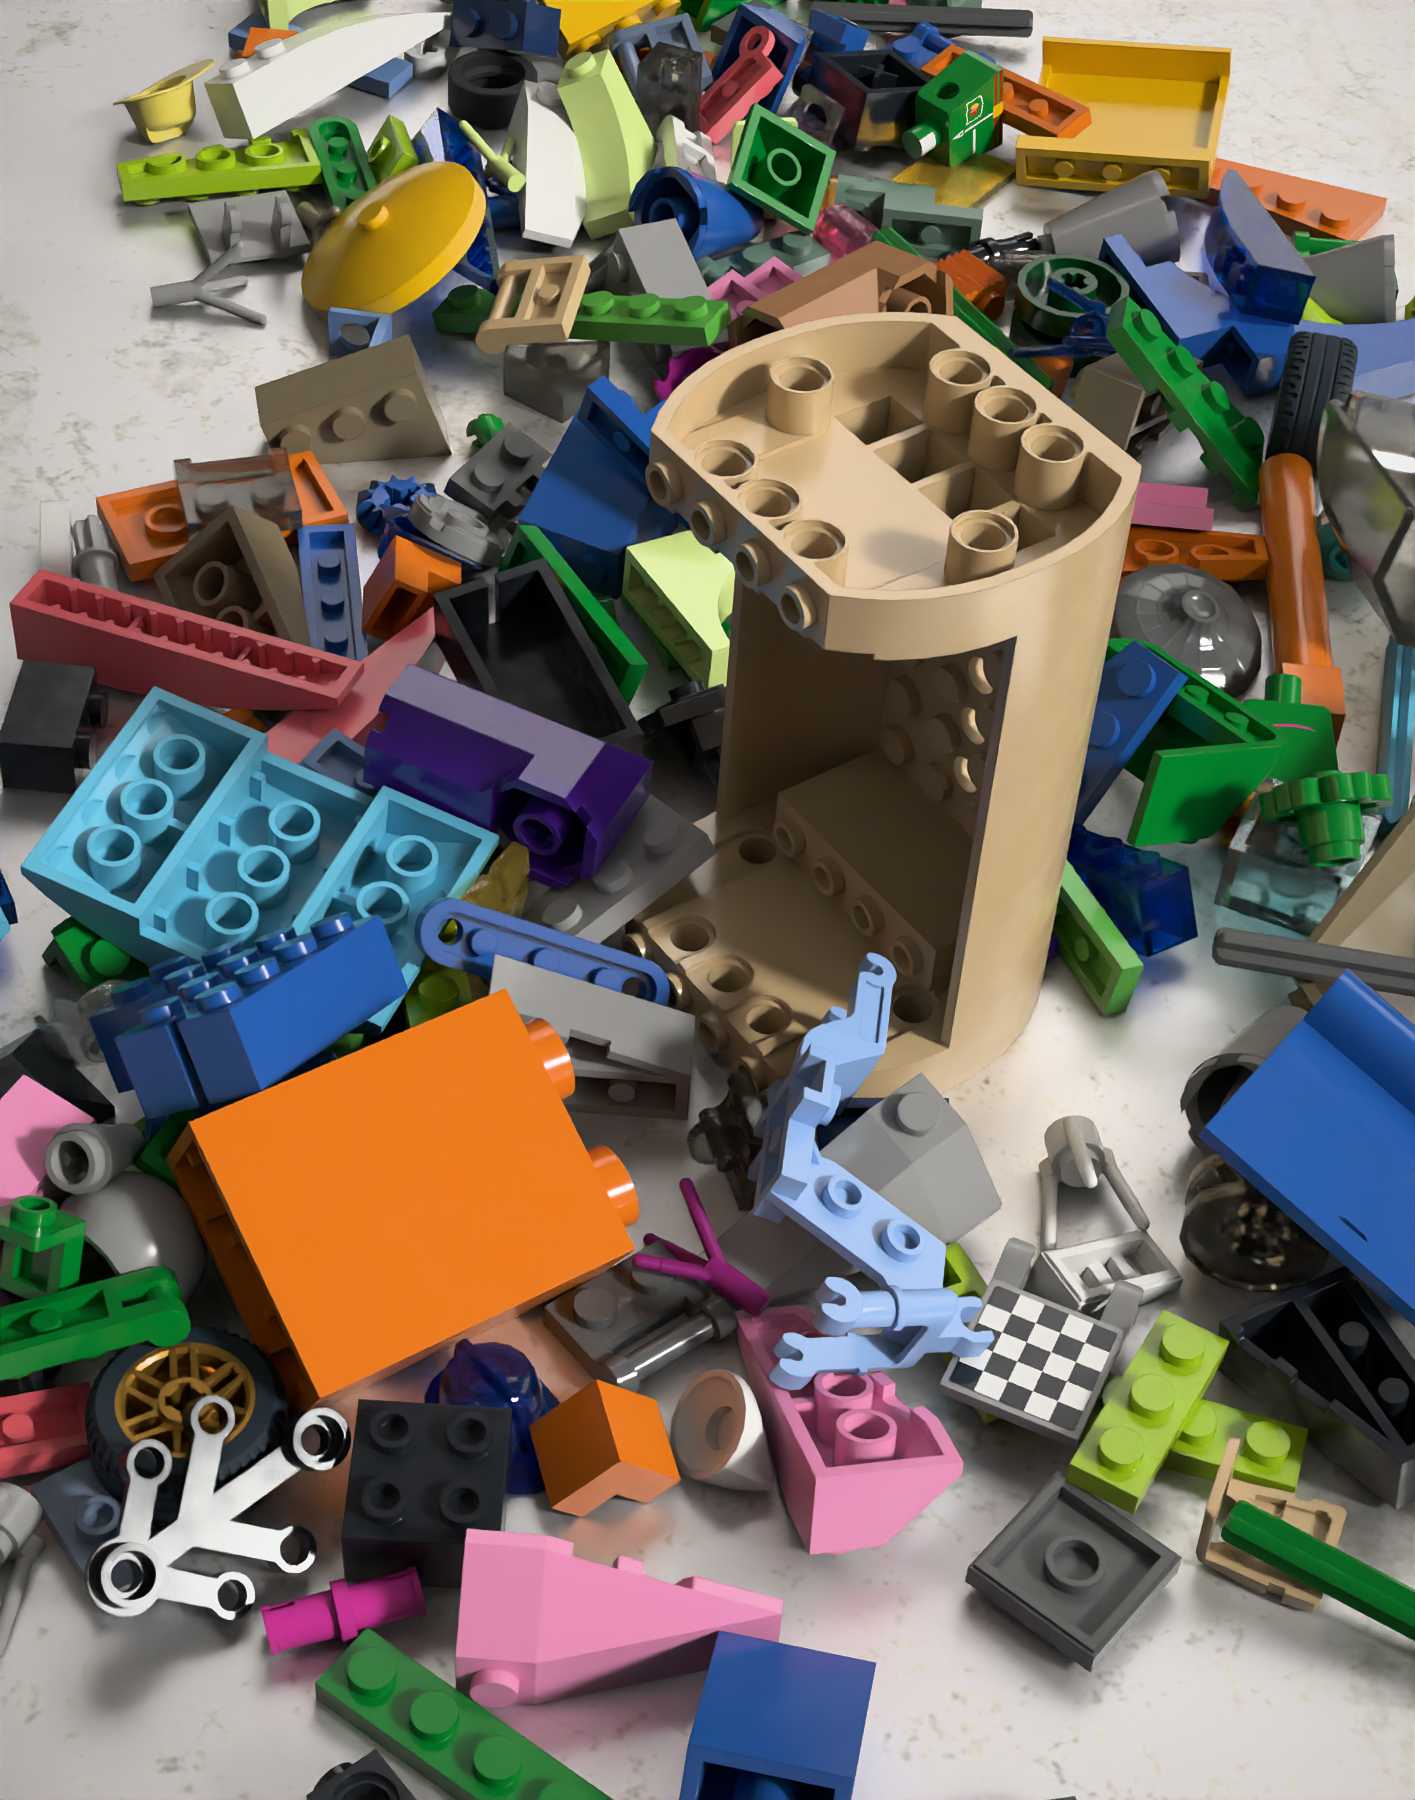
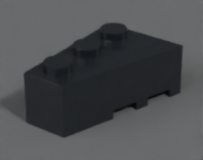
(1337, 1369)

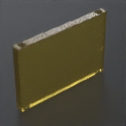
(964, 184)

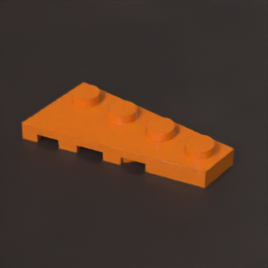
(1305, 203)

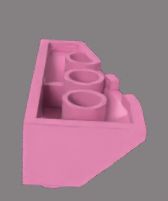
(844, 1444)
(566, 1627)

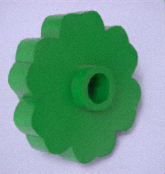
(1327, 812)

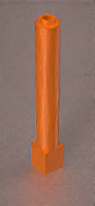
(1297, 583)

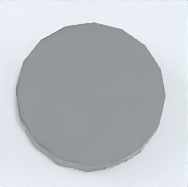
(459, 529)

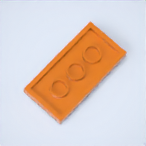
(150, 526)

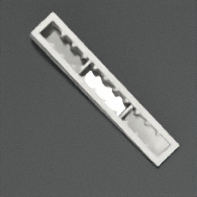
(307, 67)

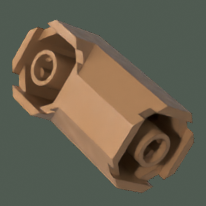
(861, 282)

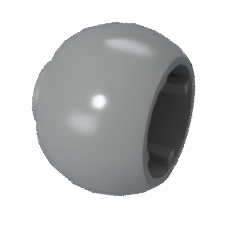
(138, 1226)

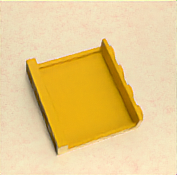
(1147, 110)

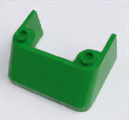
(1197, 760)

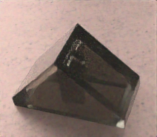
(554, 375)

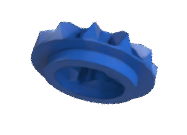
(381, 494)

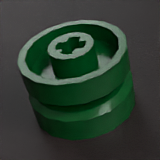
(1047, 317)

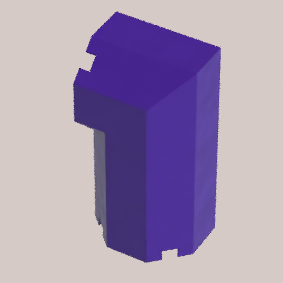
(507, 773)

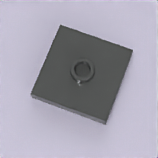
(1073, 1570)

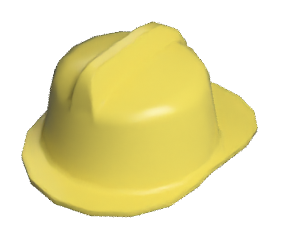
(166, 106)

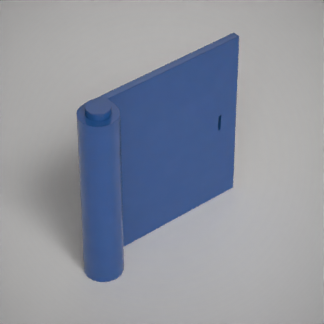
(1334, 1135)

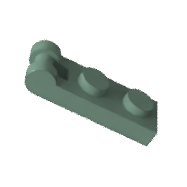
(793, 248)

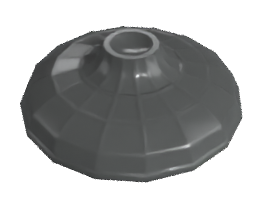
(1193, 621)

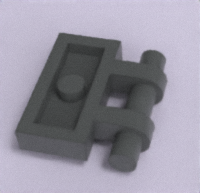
(498, 474)

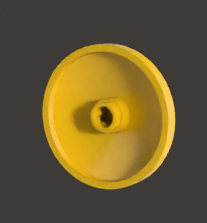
(395, 240)

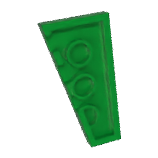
(1190, 399)

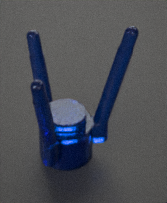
(1086, 333)

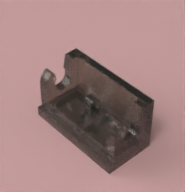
(669, 86)

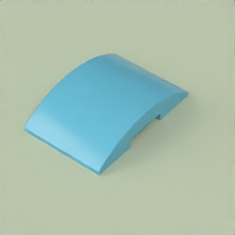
(214, 841)

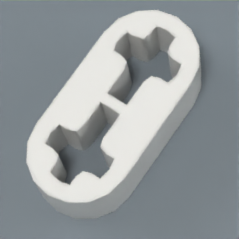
(432, 55)
(56, 537)

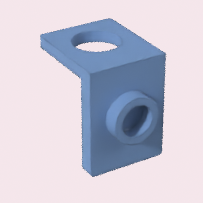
(377, 325)

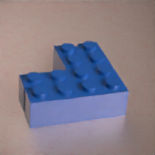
(246, 1013)

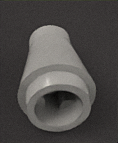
(90, 1155)

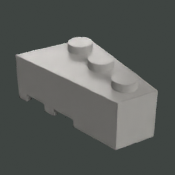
(657, 262)
(622, 1048)

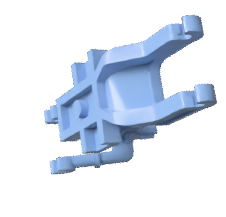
(850, 1215)

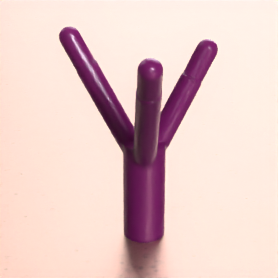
(715, 1271)

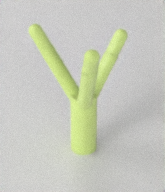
(497, 165)

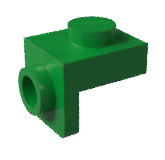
(90, 958)
(39, 1247)

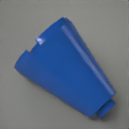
(705, 209)

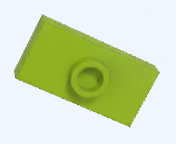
(391, 150)

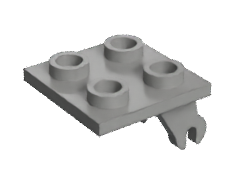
(260, 221)

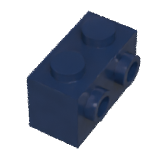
(506, 26)

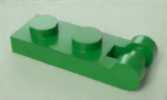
(92, 1321)

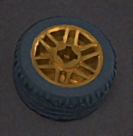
(150, 1386)

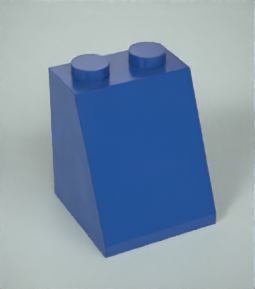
(593, 510)
(777, 1723)

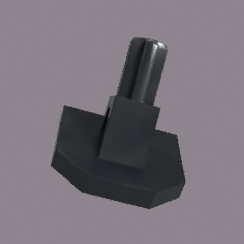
(694, 722)

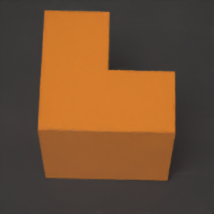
(404, 587)
(601, 1447)

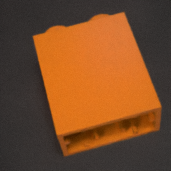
(403, 1198)

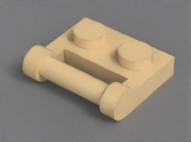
(547, 307)

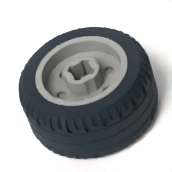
(1313, 373)

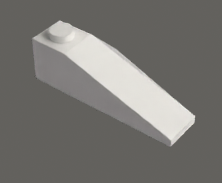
(550, 159)

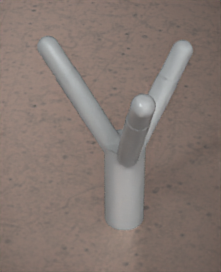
(200, 289)

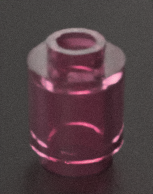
(842, 230)

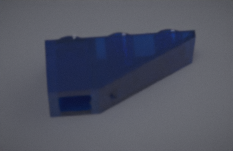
(1137, 888)

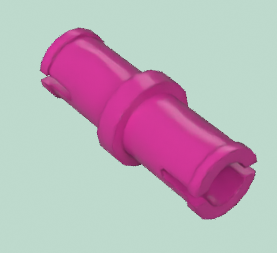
(343, 1610)

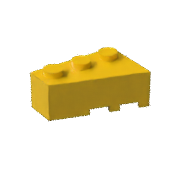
(590, 23)

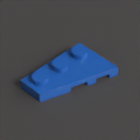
(1130, 700)

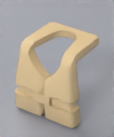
(1316, 1518)

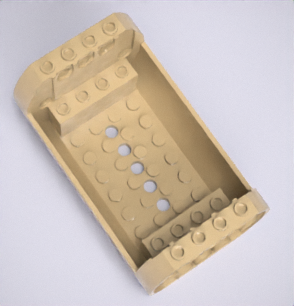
(903, 686)

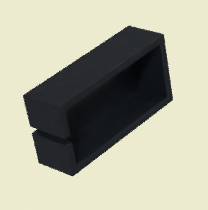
(533, 653)

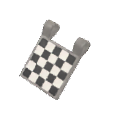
(1044, 1357)

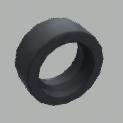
(484, 69)

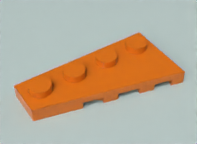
(1220, 553)

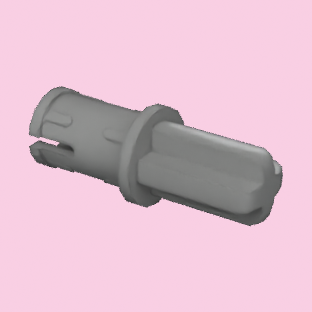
(94, 558)

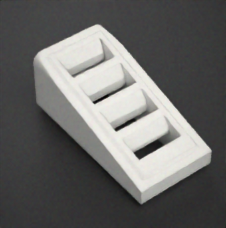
(1059, 1272)

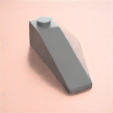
(907, 1152)

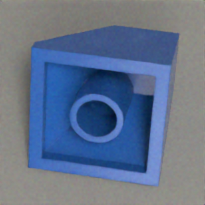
(785, 54)

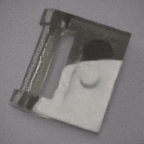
(269, 497)

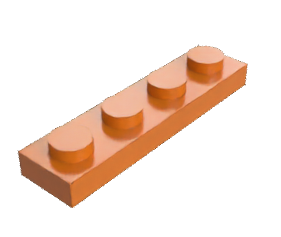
(1027, 104)

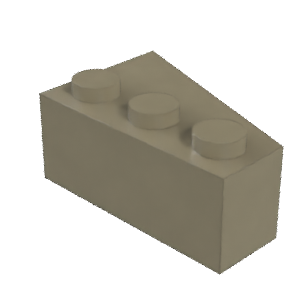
(1119, 404)
(356, 408)

